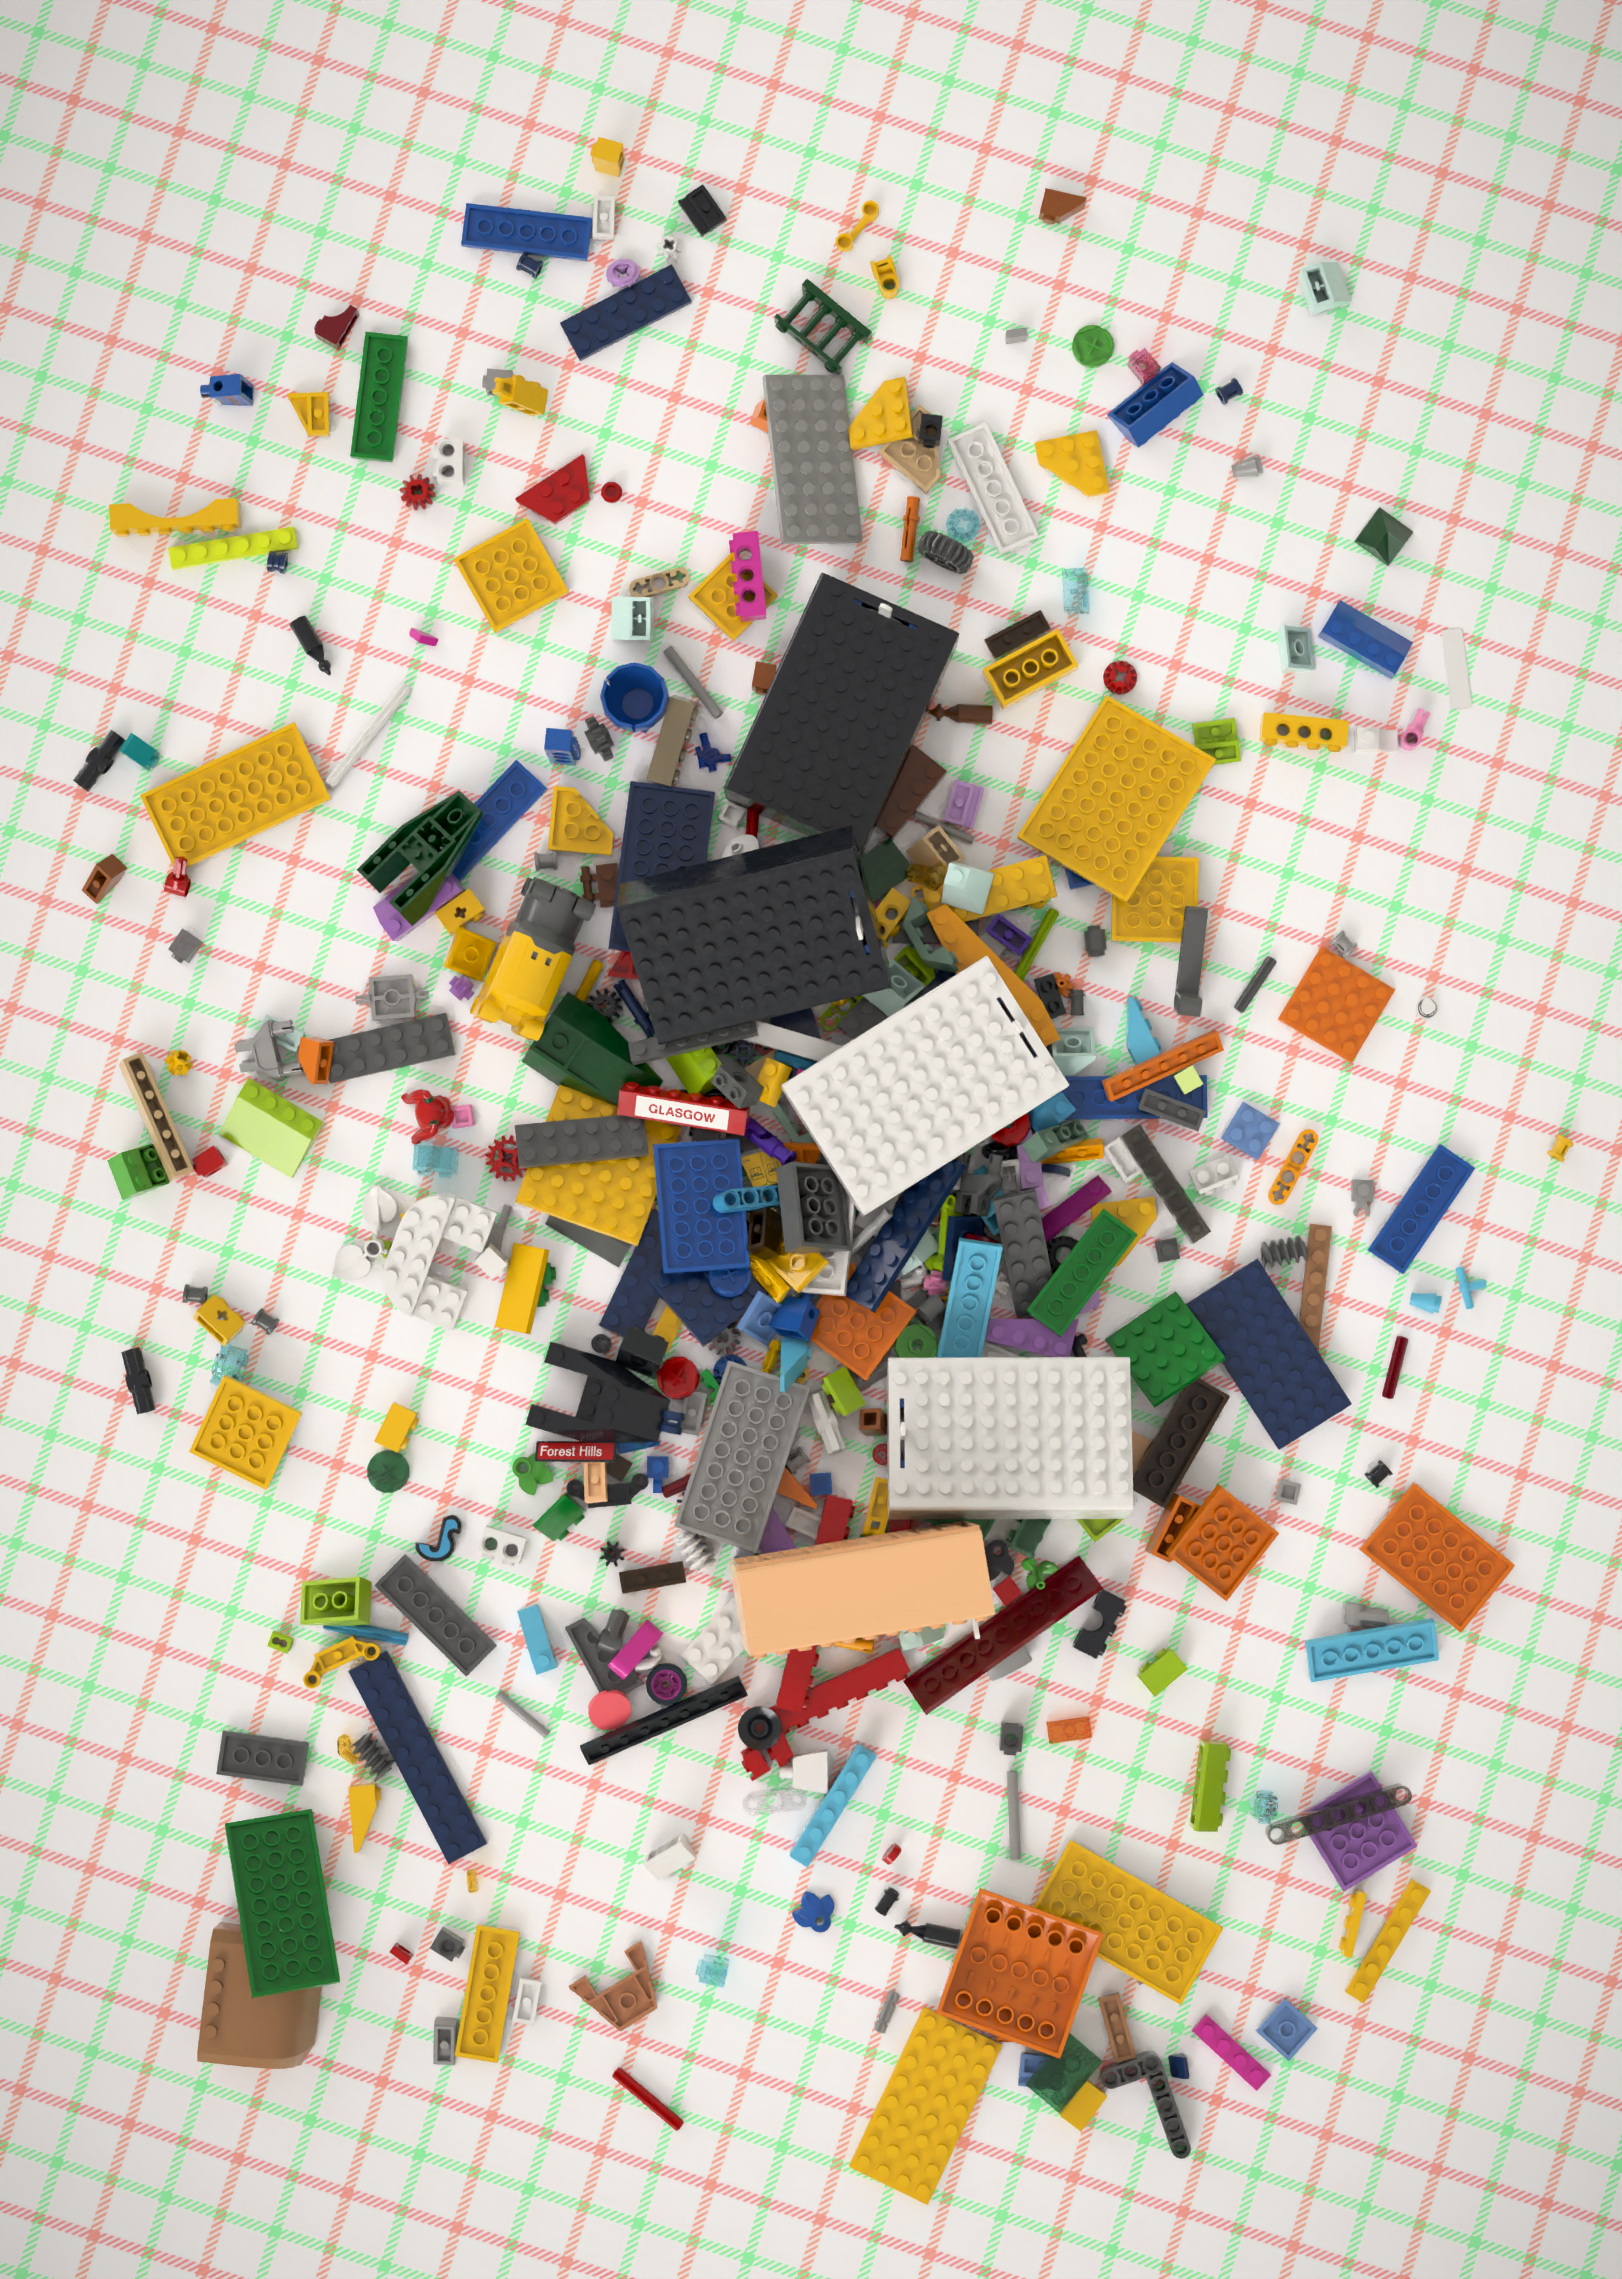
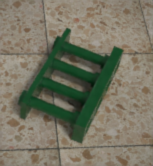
(826, 307)

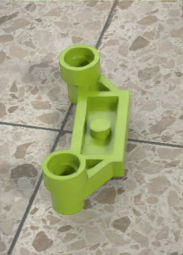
(936, 1262)

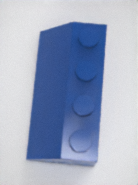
(1156, 404)
(1365, 639)

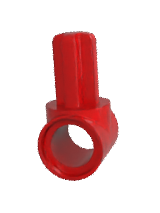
(177, 881)

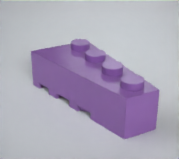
(1031, 1336)

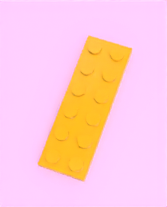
(1011, 888)
(487, 1993)

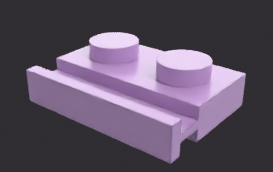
(963, 804)

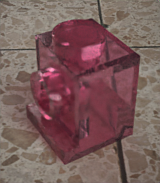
(1143, 357)

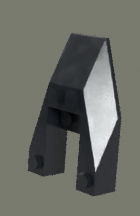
(612, 1405)

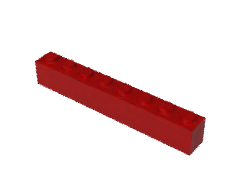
(844, 1687)

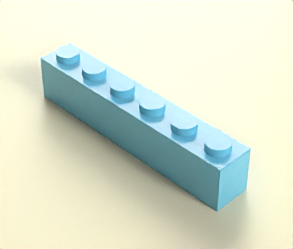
(832, 1804)

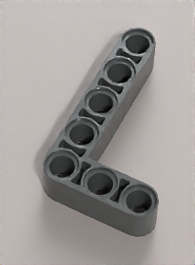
(1187, 997)
(1159, 2095)

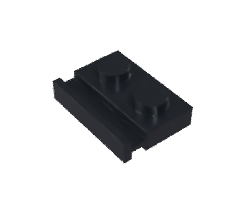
(702, 210)

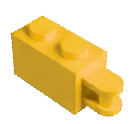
(521, 395)

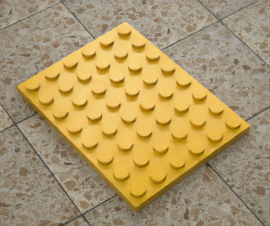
(1116, 799)

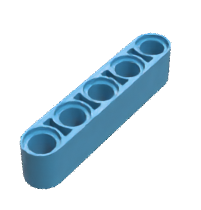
(753, 1196)

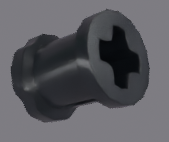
(598, 1349)
(1378, 1474)

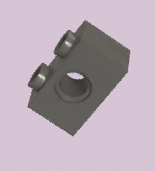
(737, 1085)

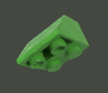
(137, 1171)

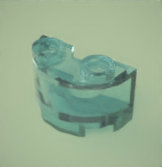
(229, 1363)

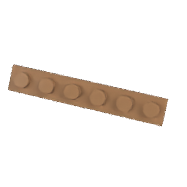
(1315, 1281)

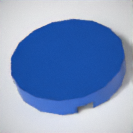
(730, 1281)

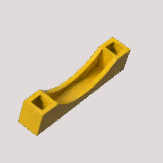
(219, 514)

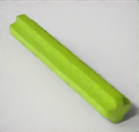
(1036, 943)

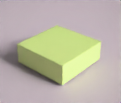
(1188, 1080)

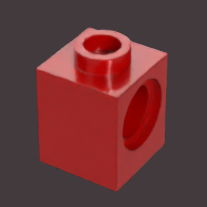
(209, 1162)

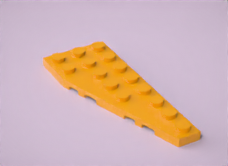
(970, 948)

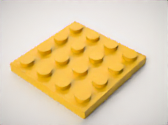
(511, 575)
(1158, 902)
(245, 1432)

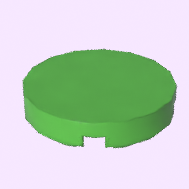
(1092, 346)

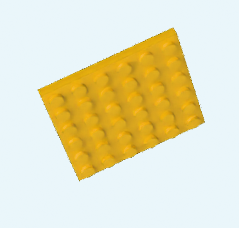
(597, 1195)

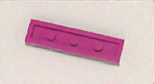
(1231, 2052)

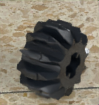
(609, 999)

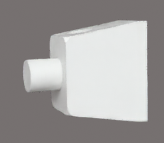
(808, 1771)

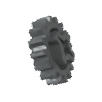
(599, 738)

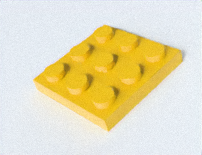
(717, 598)

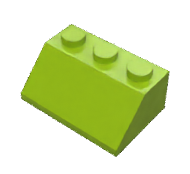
(696, 1069)

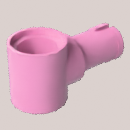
(1415, 729)

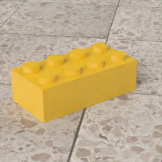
(1030, 669)

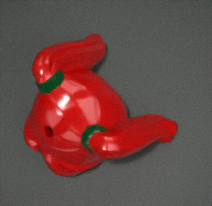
(429, 1113)

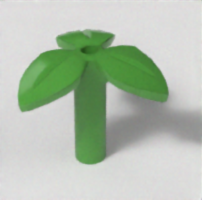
(1036, 1578)

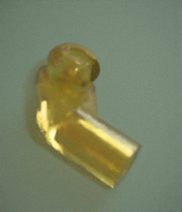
(344, 1751)

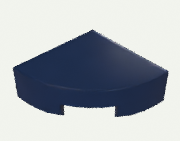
(1056, 1170)

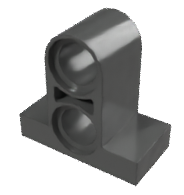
(928, 1309)

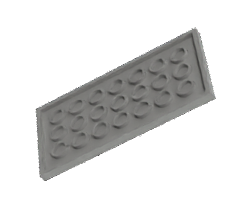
(812, 459)
(741, 1457)

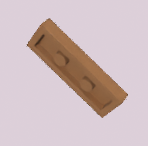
(1117, 2027)

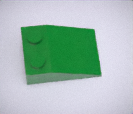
(560, 1517)

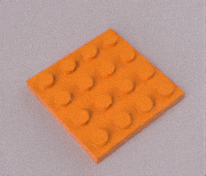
(1336, 1004)
(857, 1334)
(1222, 1542)

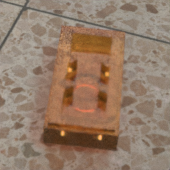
(1069, 1729)

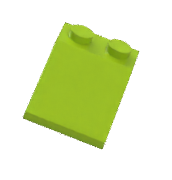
(336, 1602)

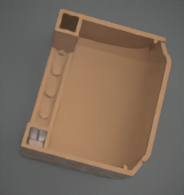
(248, 2031)

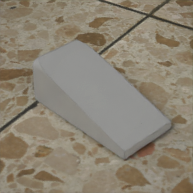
(444, 2040)

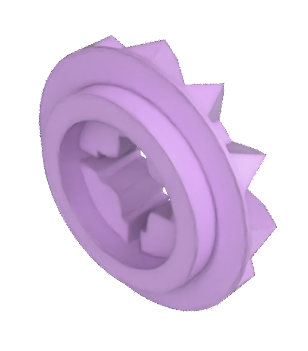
(622, 266)

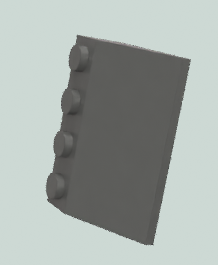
(812, 1209)

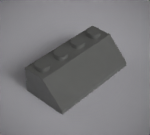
(598, 1243)

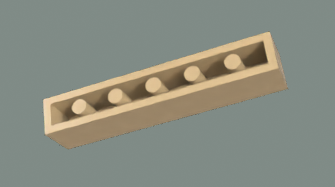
(156, 1116)

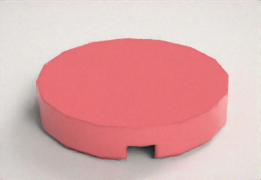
(609, 1709)

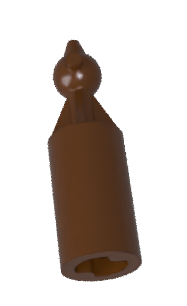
(965, 713)

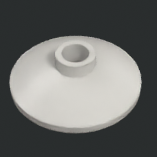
(740, 845)

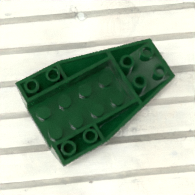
(586, 1053)

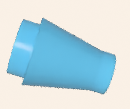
(1426, 1301)

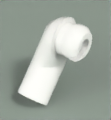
(916, 1278)
(652, 1661)

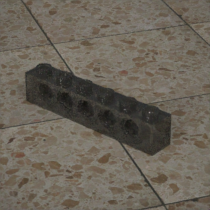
(1166, 1184)

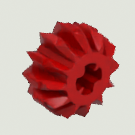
(417, 484)

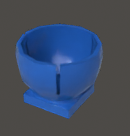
(634, 697)

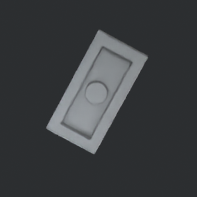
(693, 1409)

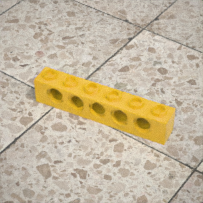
(892, 901)

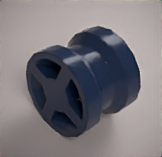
(277, 562)

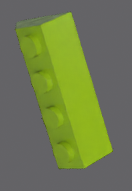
(1208, 1786)

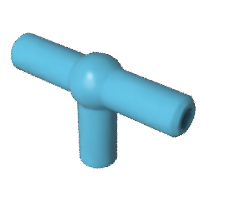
(1465, 1287)

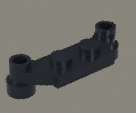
(617, 1493)

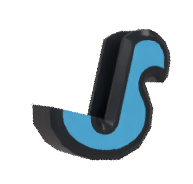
(446, 1542)

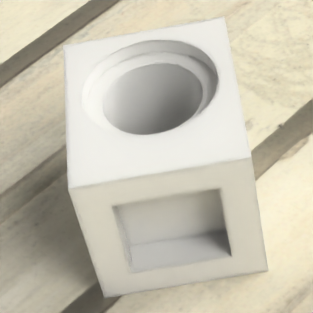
(492, 1261)

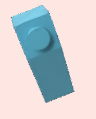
(793, 1360)
(537, 1640)

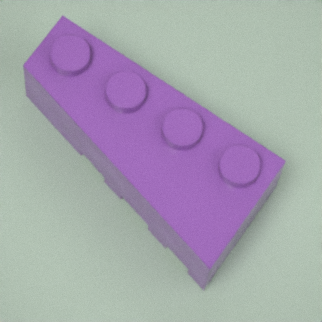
(775, 1535)

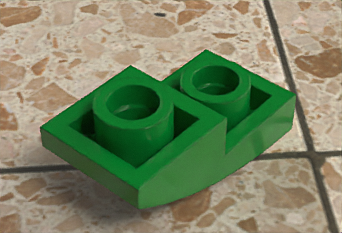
(549, 1276)
(709, 1381)

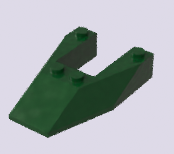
(432, 845)

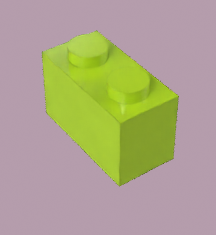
(1161, 1671)

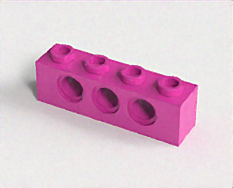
(748, 542)

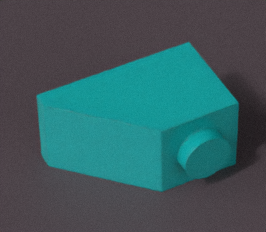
(140, 752)

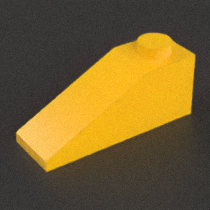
(363, 1805)

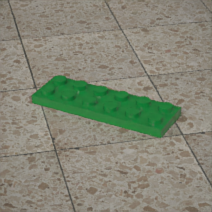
(379, 397)
(1081, 1273)

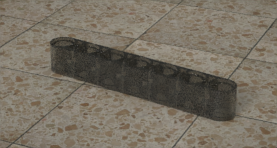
(1348, 1809)

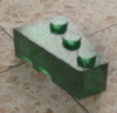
(1027, 1535)

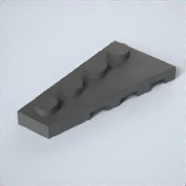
(596, 1660)

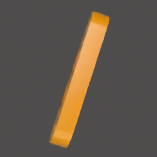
(1295, 1168)

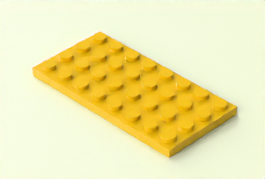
(236, 796)
(1141, 1926)
(925, 2105)

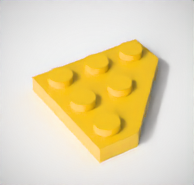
(884, 417)
(1075, 461)
(576, 825)
(1134, 1213)

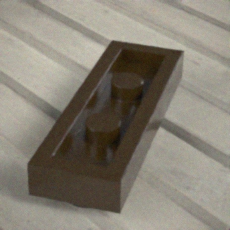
(1017, 634)
(652, 1577)

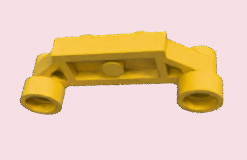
(337, 1656)

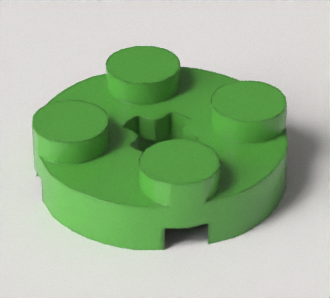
(914, 1333)

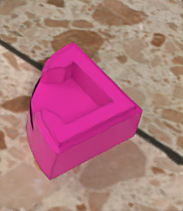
(423, 637)

